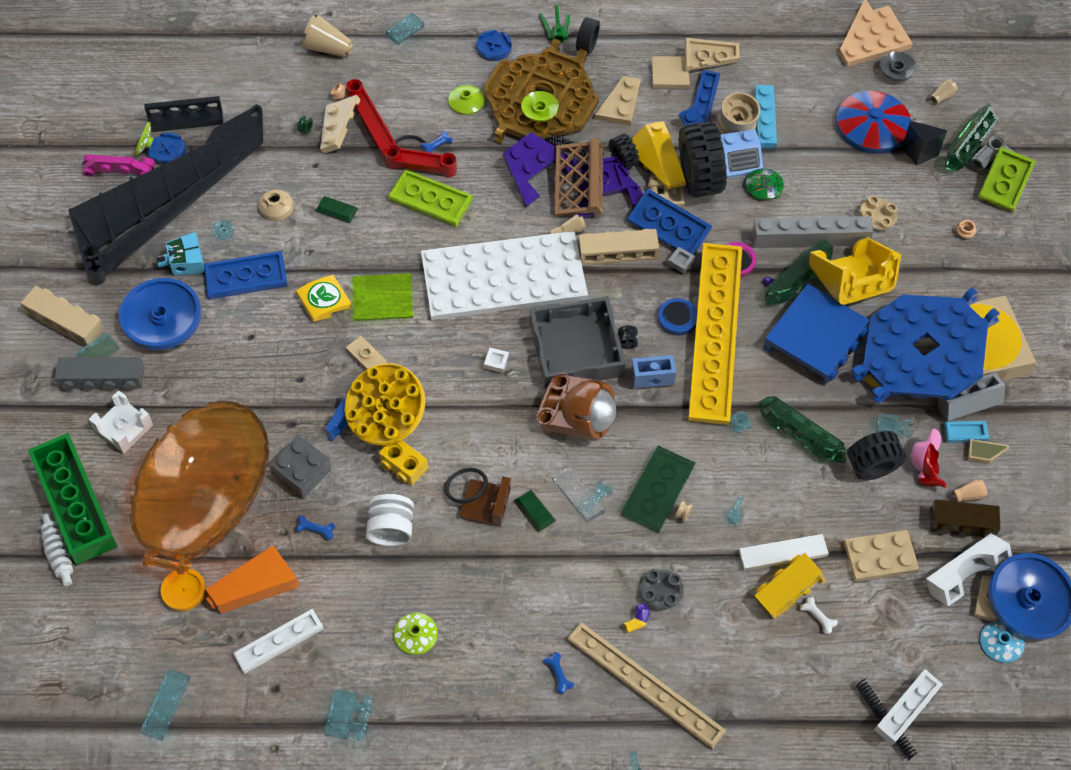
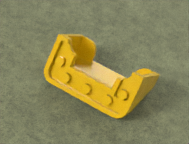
(864, 274)

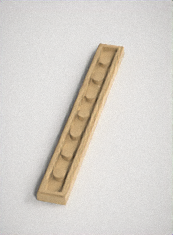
(646, 686)

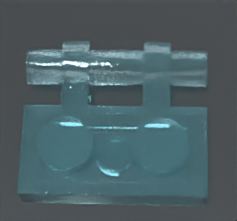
(342, 713)

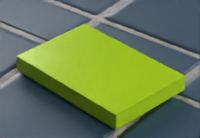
(1006, 179)

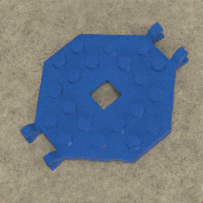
(942, 372)

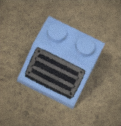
(742, 152)

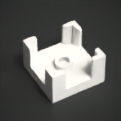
(122, 424)

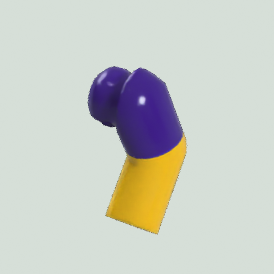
(640, 620)

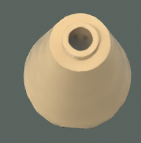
(325, 38)

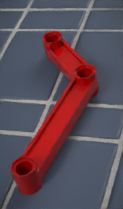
(403, 158)

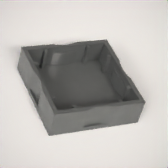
(577, 340)

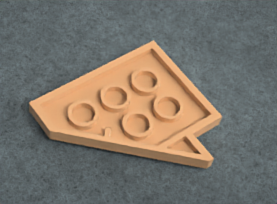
(873, 35)

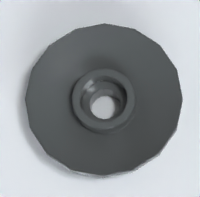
(898, 66)

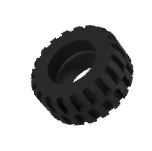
(702, 159)

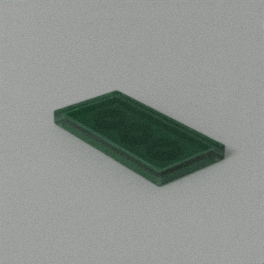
(658, 489)

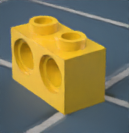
(406, 458)

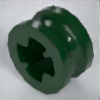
(305, 124)

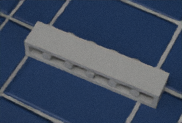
(808, 231)

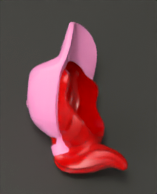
(925, 460)

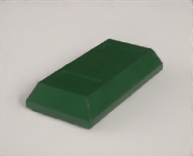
(336, 209)
(535, 510)

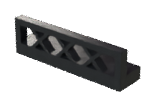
(185, 116)

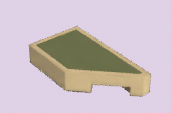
(985, 451)

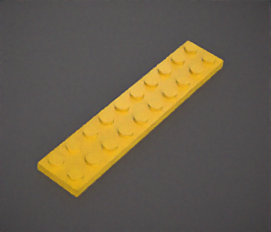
(715, 334)

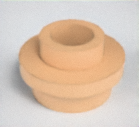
(338, 92)
(966, 225)

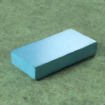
(965, 430)

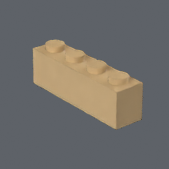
(618, 246)
(62, 316)

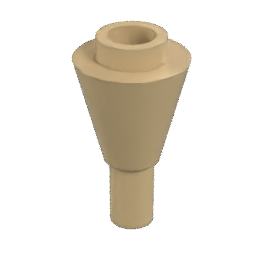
(574, 224)

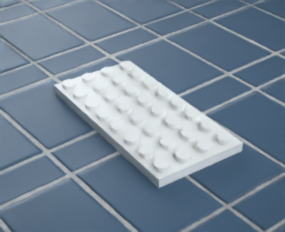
(503, 275)

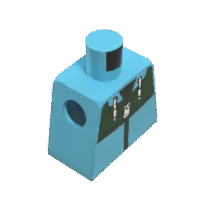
(183, 256)

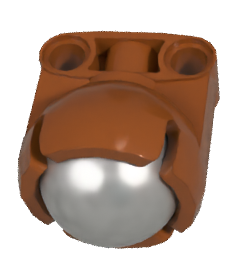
(577, 407)

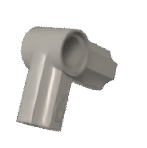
(988, 153)

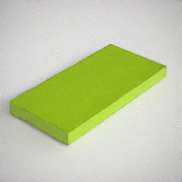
(430, 198)

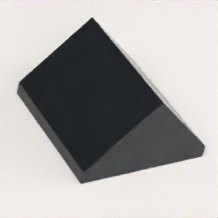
(923, 142)

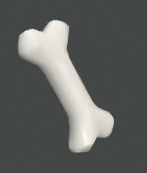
(826, 623)

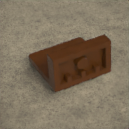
(490, 506)

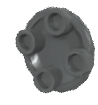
(661, 589)

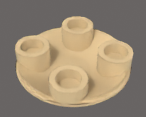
(882, 212)

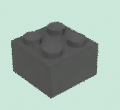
(300, 466)

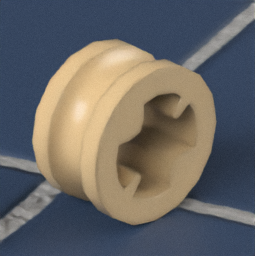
(683, 511)

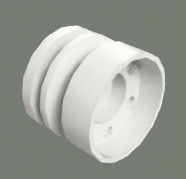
(390, 520)

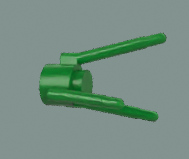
(557, 31)

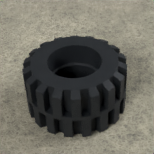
(876, 455)

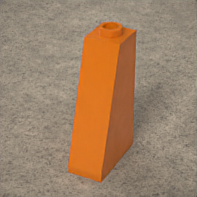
(252, 582)

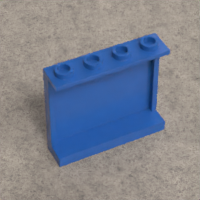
(818, 332)

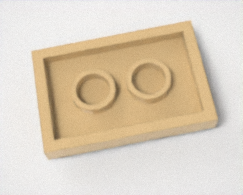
(881, 555)

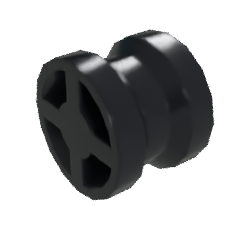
(628, 337)

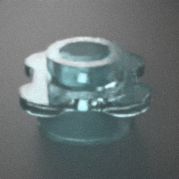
(741, 416)

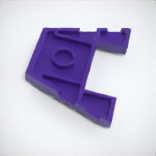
(527, 160)
(615, 180)

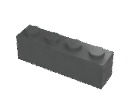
(99, 373)

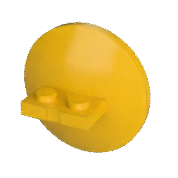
(384, 404)

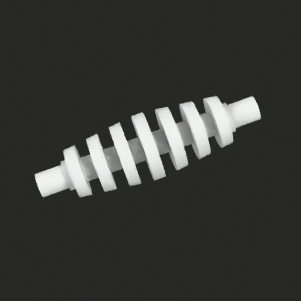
(56, 550)

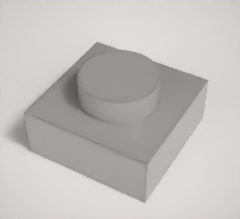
(681, 260)

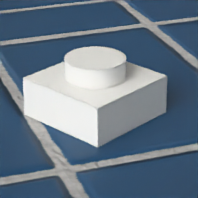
(496, 360)

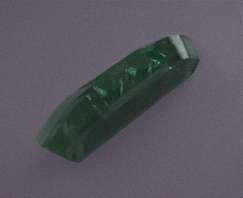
(970, 138)
(794, 277)
(802, 429)

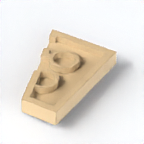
(709, 53)
(621, 102)
(335, 122)

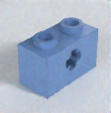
(653, 371)

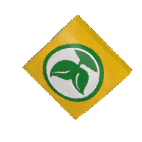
(323, 298)

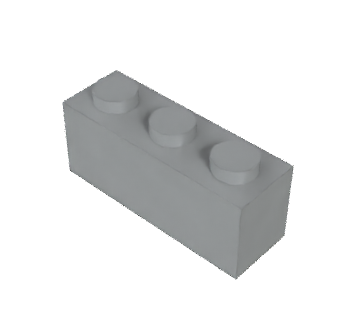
(981, 395)

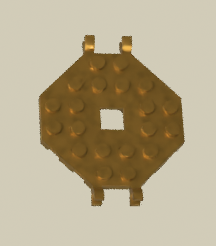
(547, 71)

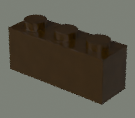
(964, 518)

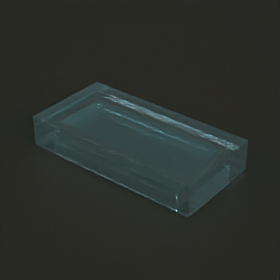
(405, 28)

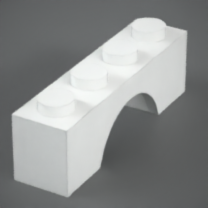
(985, 555)

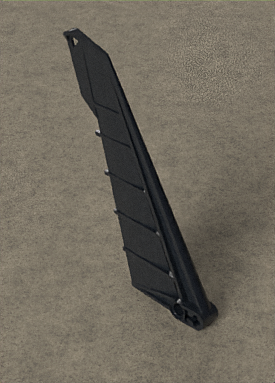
(119, 208)

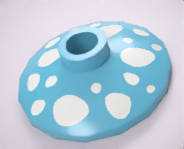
(996, 648)

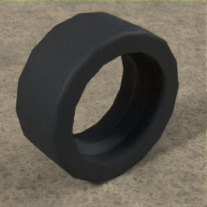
(588, 34)

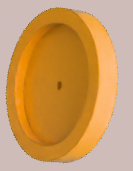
(180, 600)

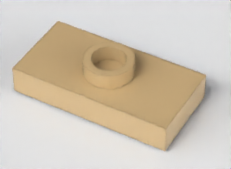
(365, 353)
(983, 607)

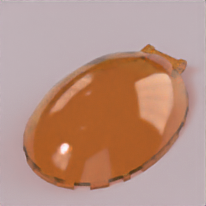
(198, 483)

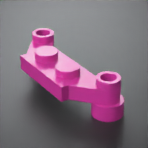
(115, 164)

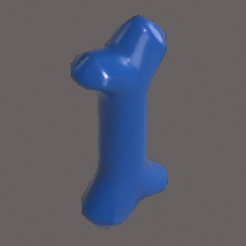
(444, 138)
(304, 524)
(554, 663)

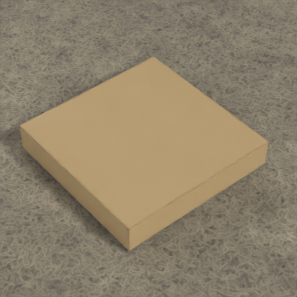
(669, 73)

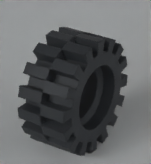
(624, 150)

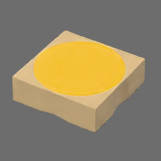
(1006, 345)

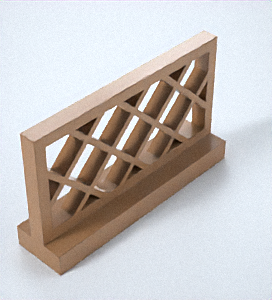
(595, 181)

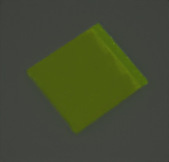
(382, 297)

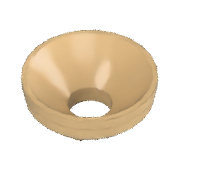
(278, 210)

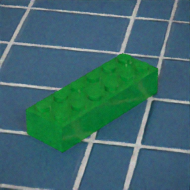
(72, 498)

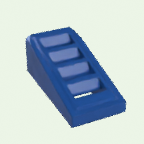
(337, 423)

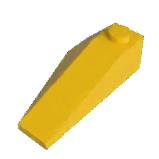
(659, 155)

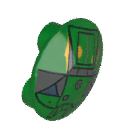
(764, 184)

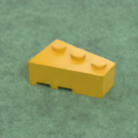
(789, 585)

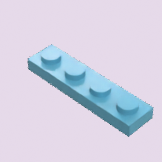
(767, 121)

